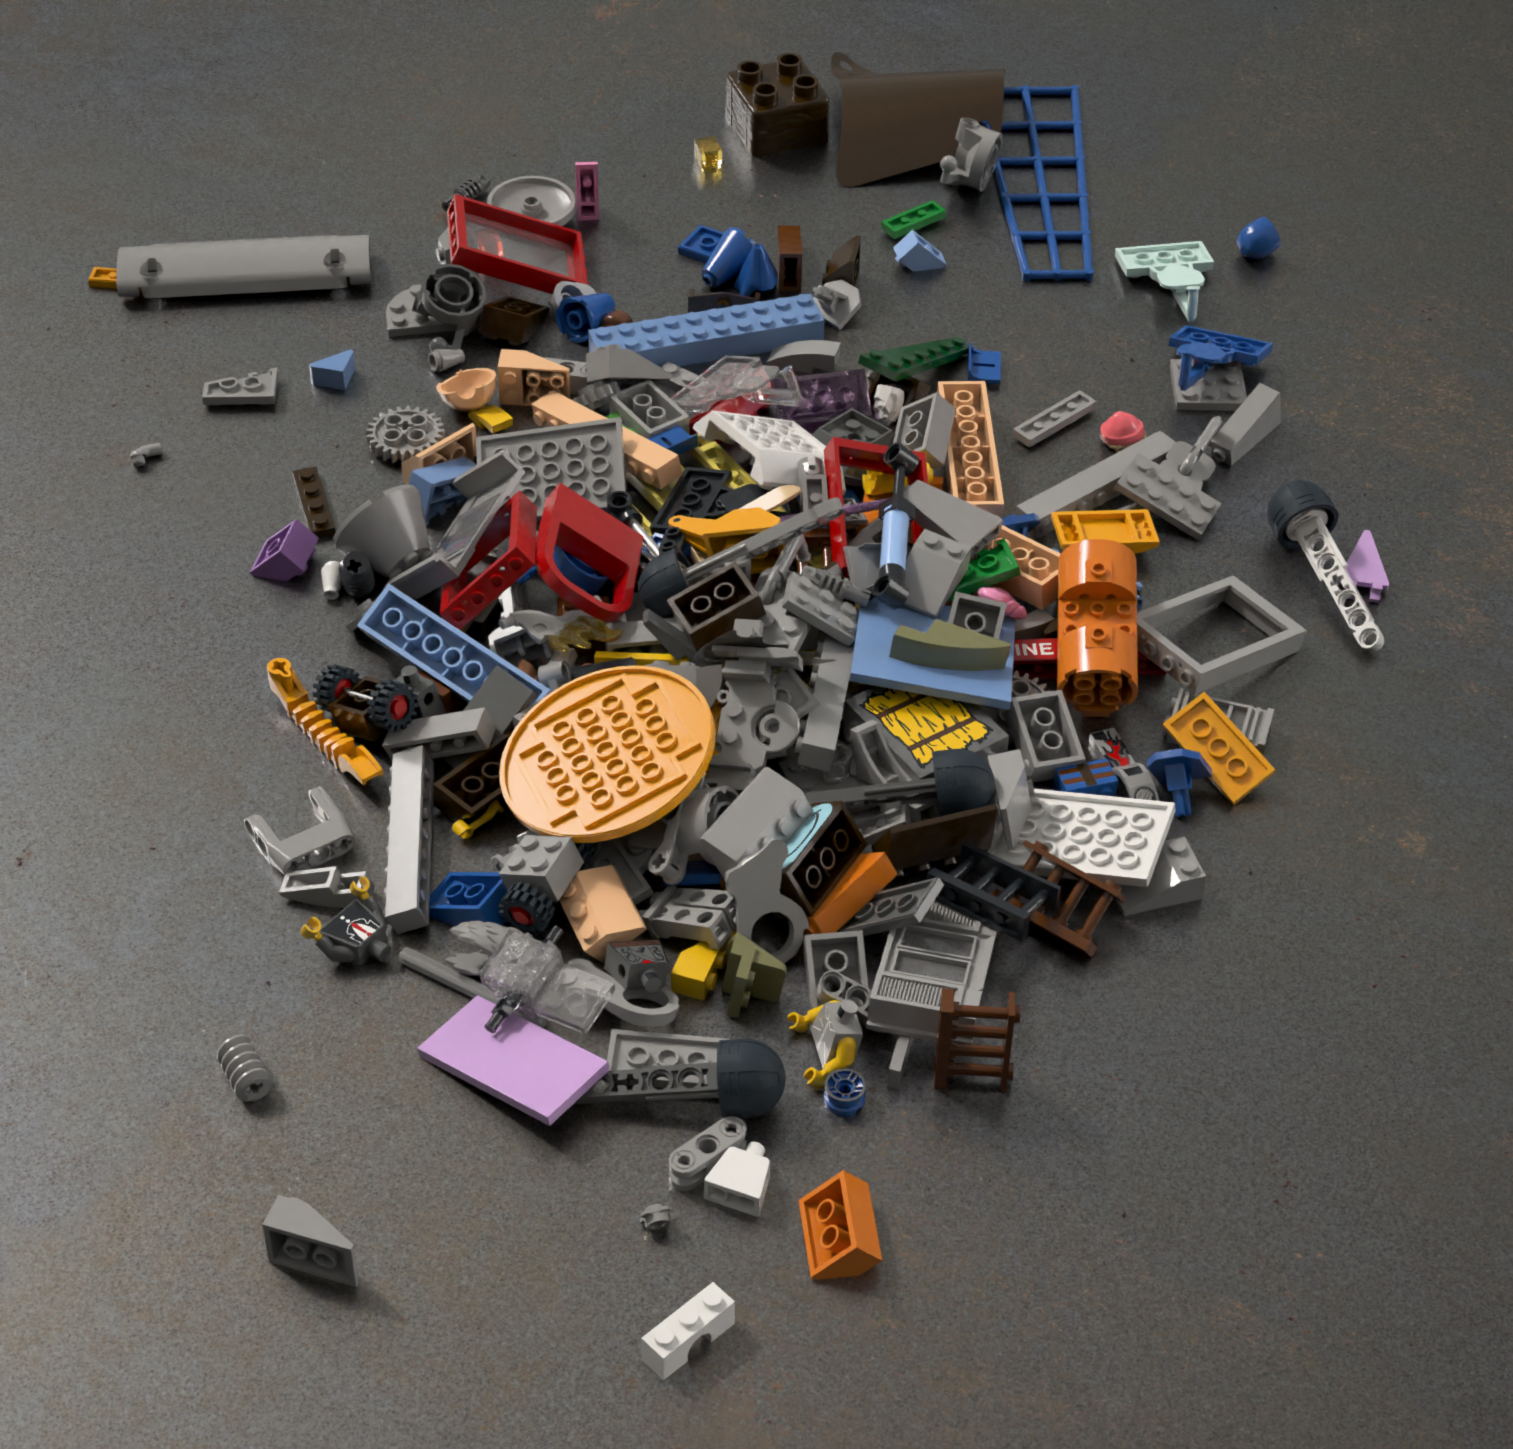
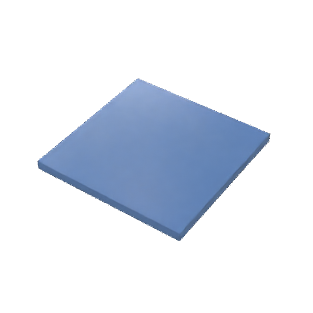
(874, 666)

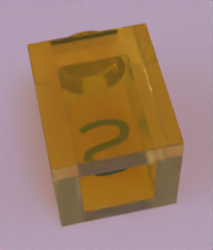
(708, 153)

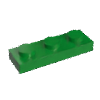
(913, 219)

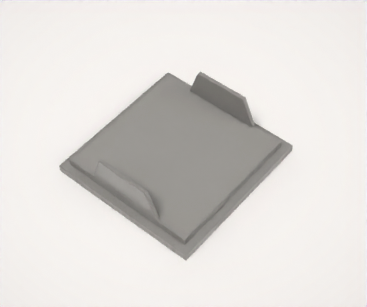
(863, 564)

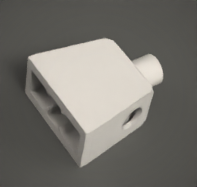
(739, 1179)

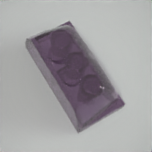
(826, 396)

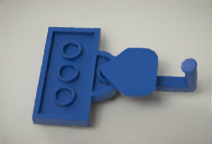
(1213, 347)

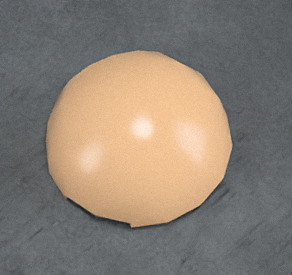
(468, 389)

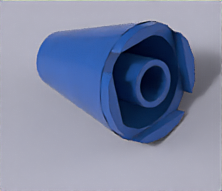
(727, 257)
(583, 313)

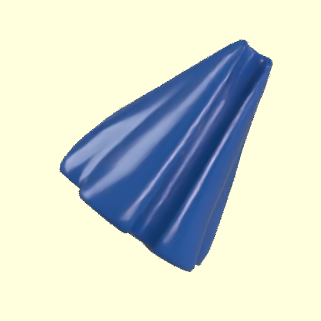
(756, 273)

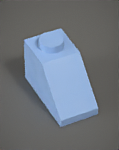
(918, 253)

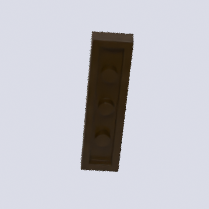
(314, 502)

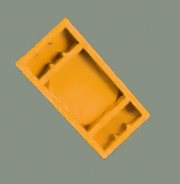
(1127, 527)

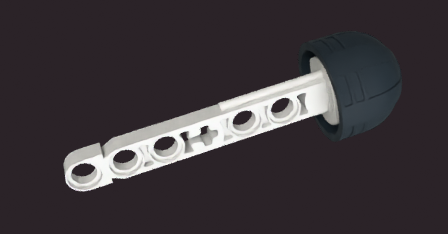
(1301, 518)

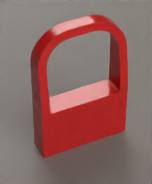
(595, 540)

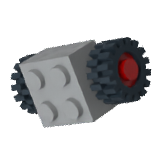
(537, 876)

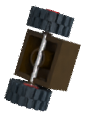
(365, 704)

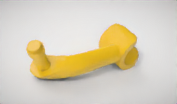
(464, 830)

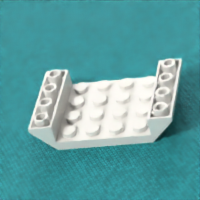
(771, 441)

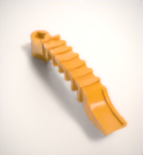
(336, 746)

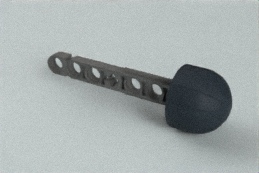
(960, 784)
(744, 1078)

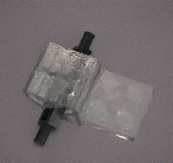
(537, 983)

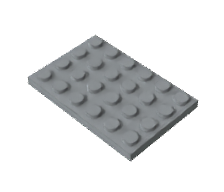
(579, 455)

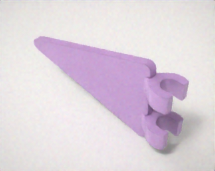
(1366, 567)

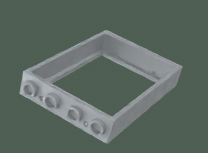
(1284, 633)

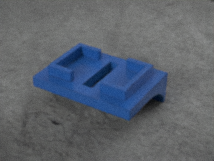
(984, 366)
(677, 439)

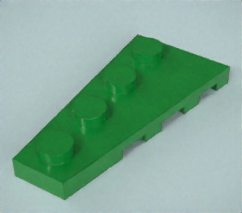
(988, 569)

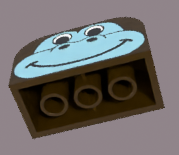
(819, 855)

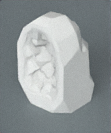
(888, 404)

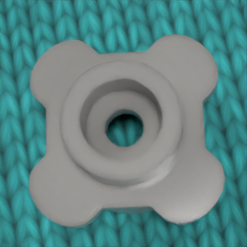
(655, 1216)

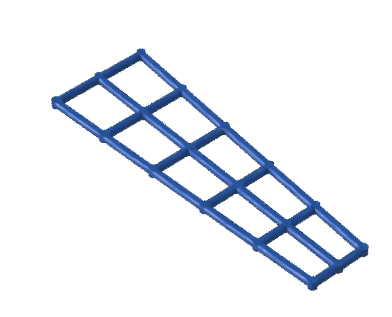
(1043, 196)

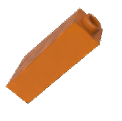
(855, 889)

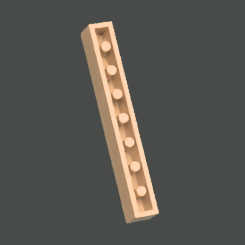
(642, 457)

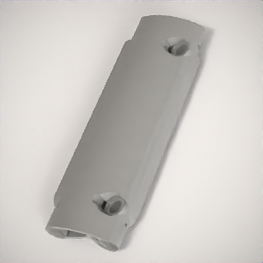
(243, 266)

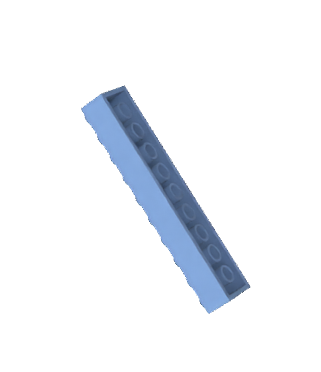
(717, 332)

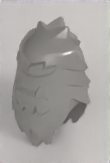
(480, 934)

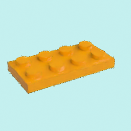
(1233, 758)

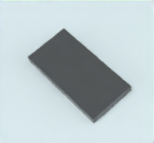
(502, 698)
(895, 908)

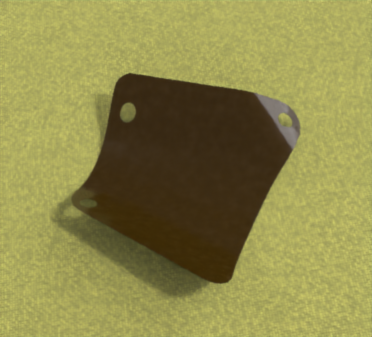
(908, 118)

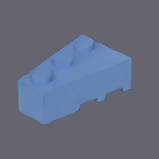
(436, 485)

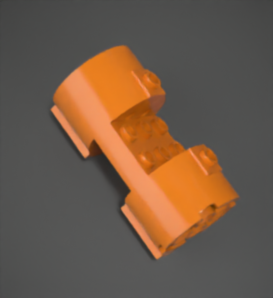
(1097, 626)

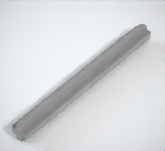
(454, 979)

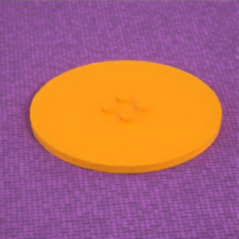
(607, 753)

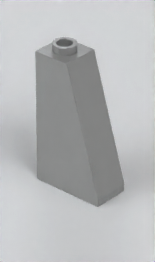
(1248, 425)
(952, 516)

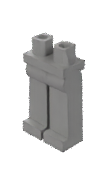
(691, 915)

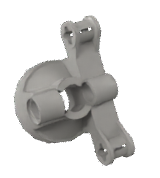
(685, 827)

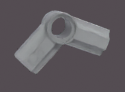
(558, 669)

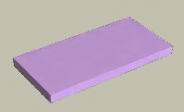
(515, 1063)

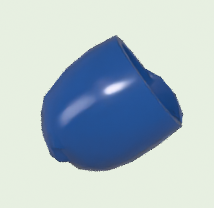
(1258, 239)

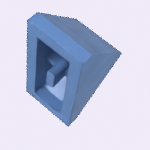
(333, 371)

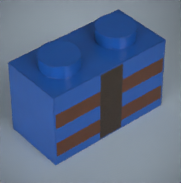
(1087, 778)

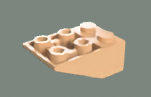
(529, 377)

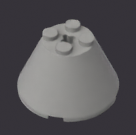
(387, 531)

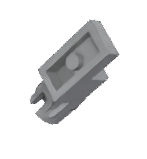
(812, 483)

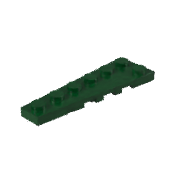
(914, 359)

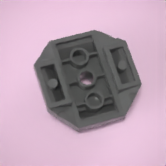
(855, 427)

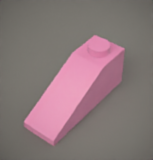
(587, 191)

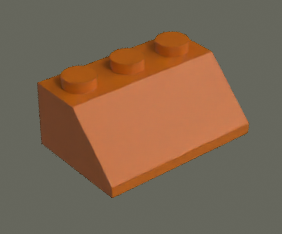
(840, 1228)

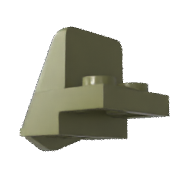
(751, 973)

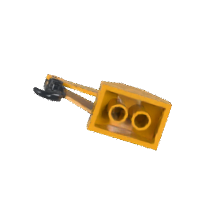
(720, 534)

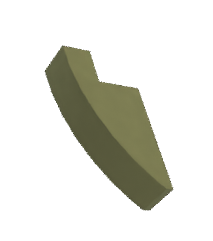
(949, 648)

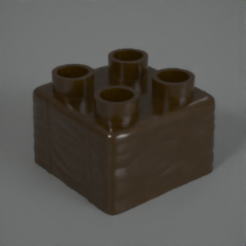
(776, 105)

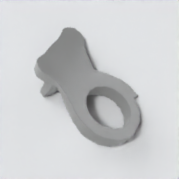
(757, 892)
(636, 1015)

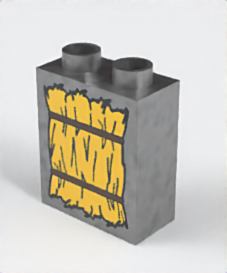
(923, 724)

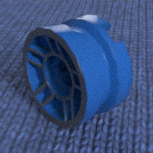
(841, 1082)

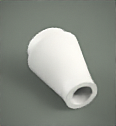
(331, 580)

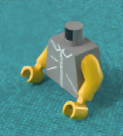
(835, 1036)

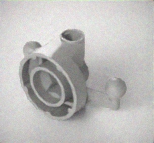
(974, 157)

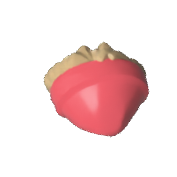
(1122, 431)

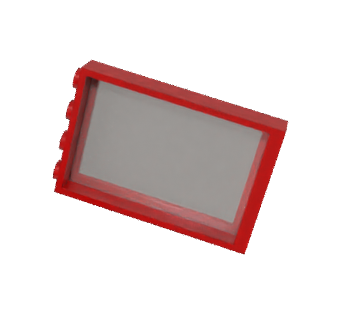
(514, 246)

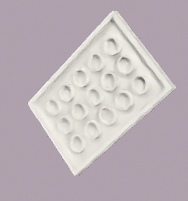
(1095, 833)

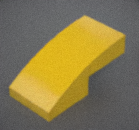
(492, 418)

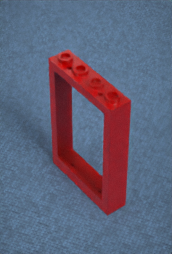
(866, 457)
(493, 581)

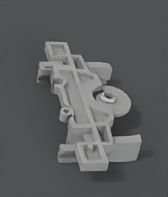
(746, 702)

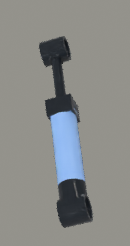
(896, 516)

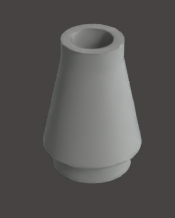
(444, 358)

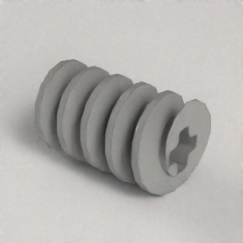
(244, 1068)

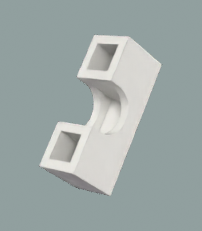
(668, 1343)

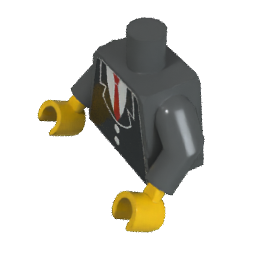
(353, 933)

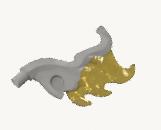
(571, 628)

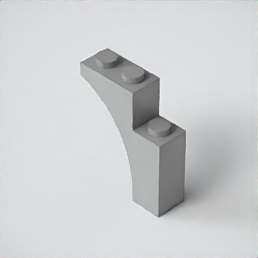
(878, 766)

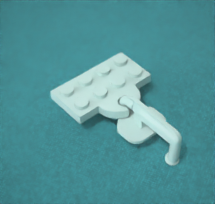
(1173, 266)

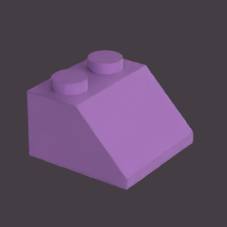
(286, 553)

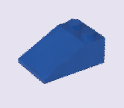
(468, 898)

